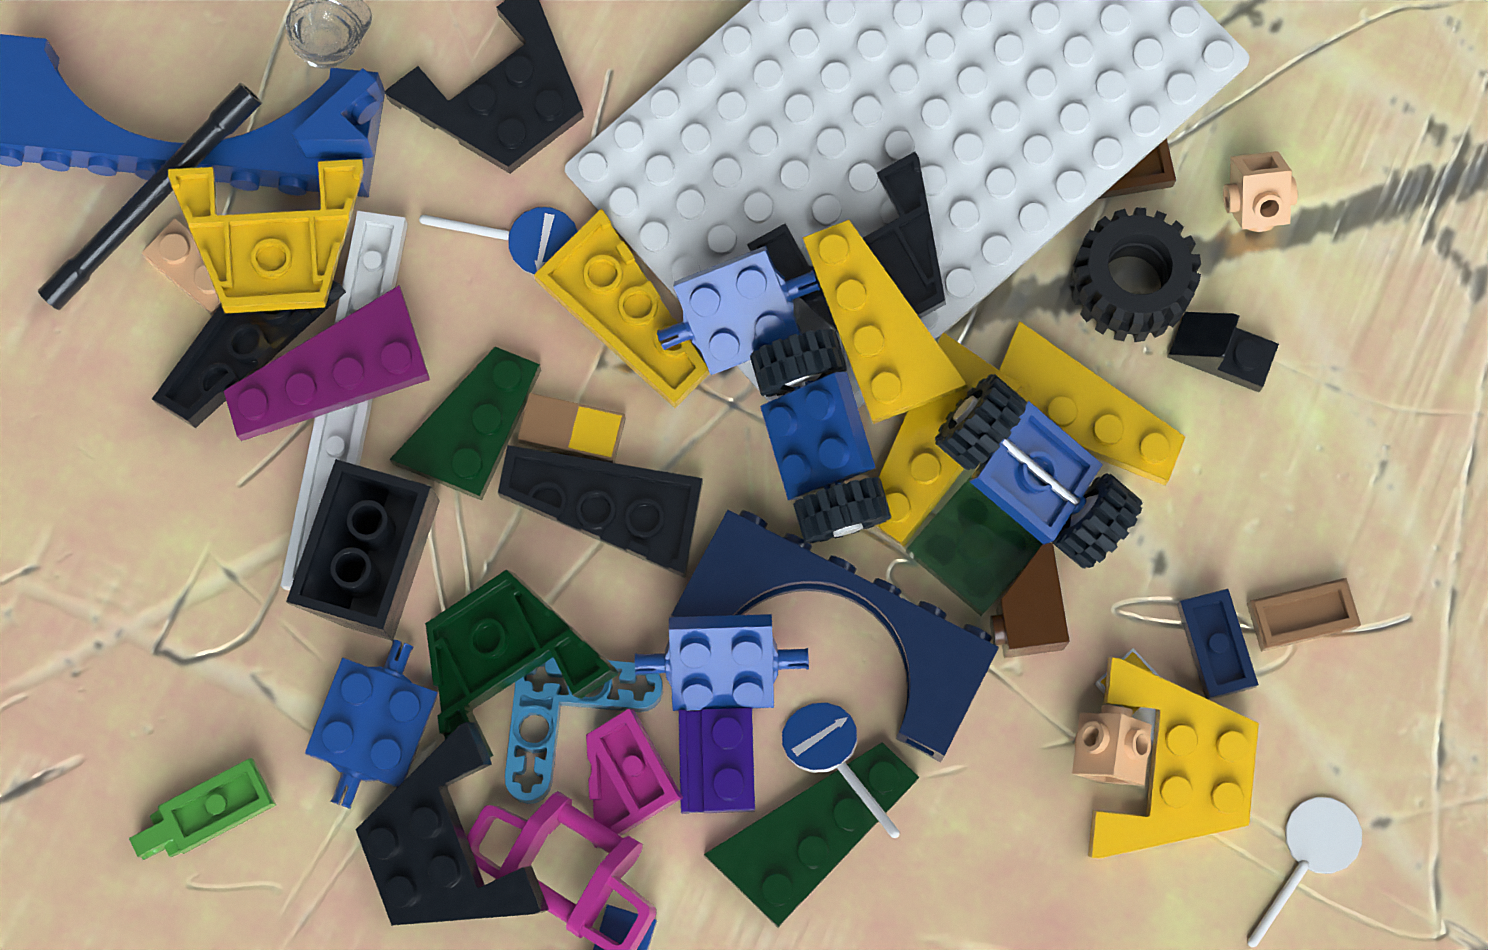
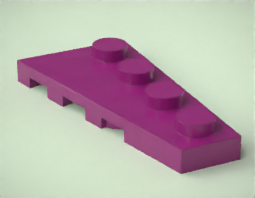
(339, 367)

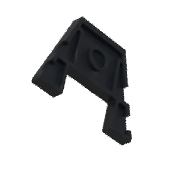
(511, 107)
(902, 246)
(424, 854)

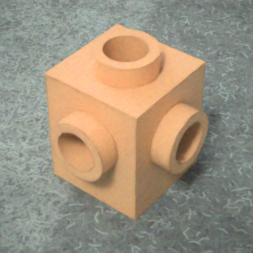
(1260, 191)
(1112, 747)

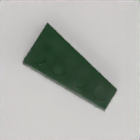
(802, 841)

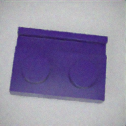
(716, 761)

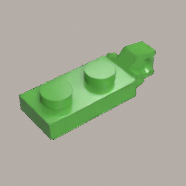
(205, 811)

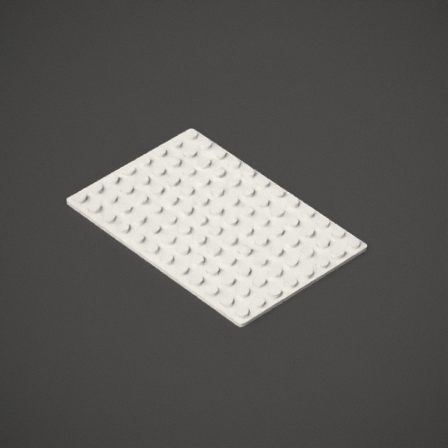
(803, 101)

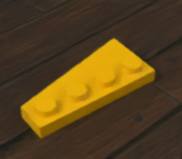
(614, 300)
(881, 333)
(916, 468)

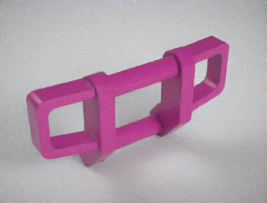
(608, 875)

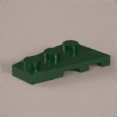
(472, 426)

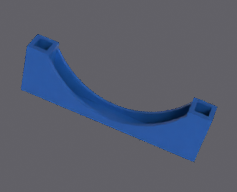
(54, 128)

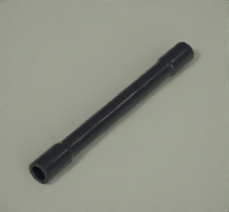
(77, 271)

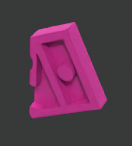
(627, 774)

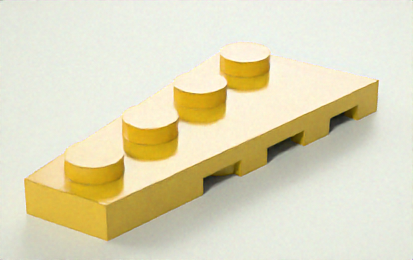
(1091, 409)

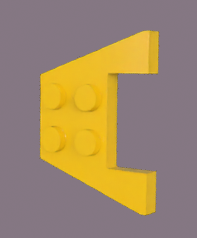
(273, 256)
(1197, 767)

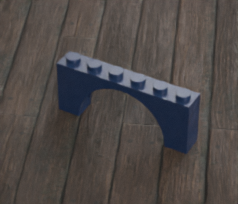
(939, 658)

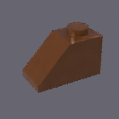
(1032, 610)

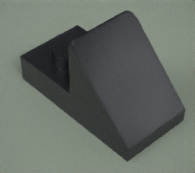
(1221, 349)

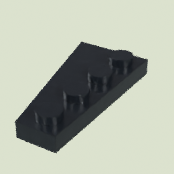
(229, 351)
(618, 504)

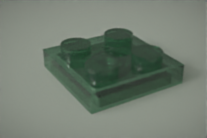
(974, 548)

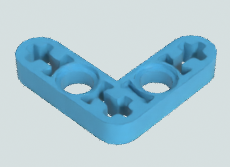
(548, 705)

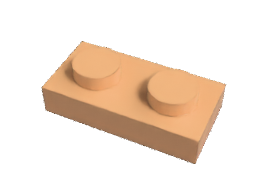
(179, 260)

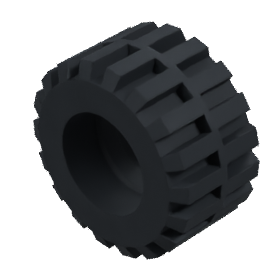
(1141, 238)

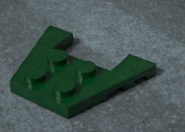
(497, 640)

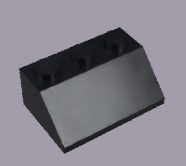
(364, 549)

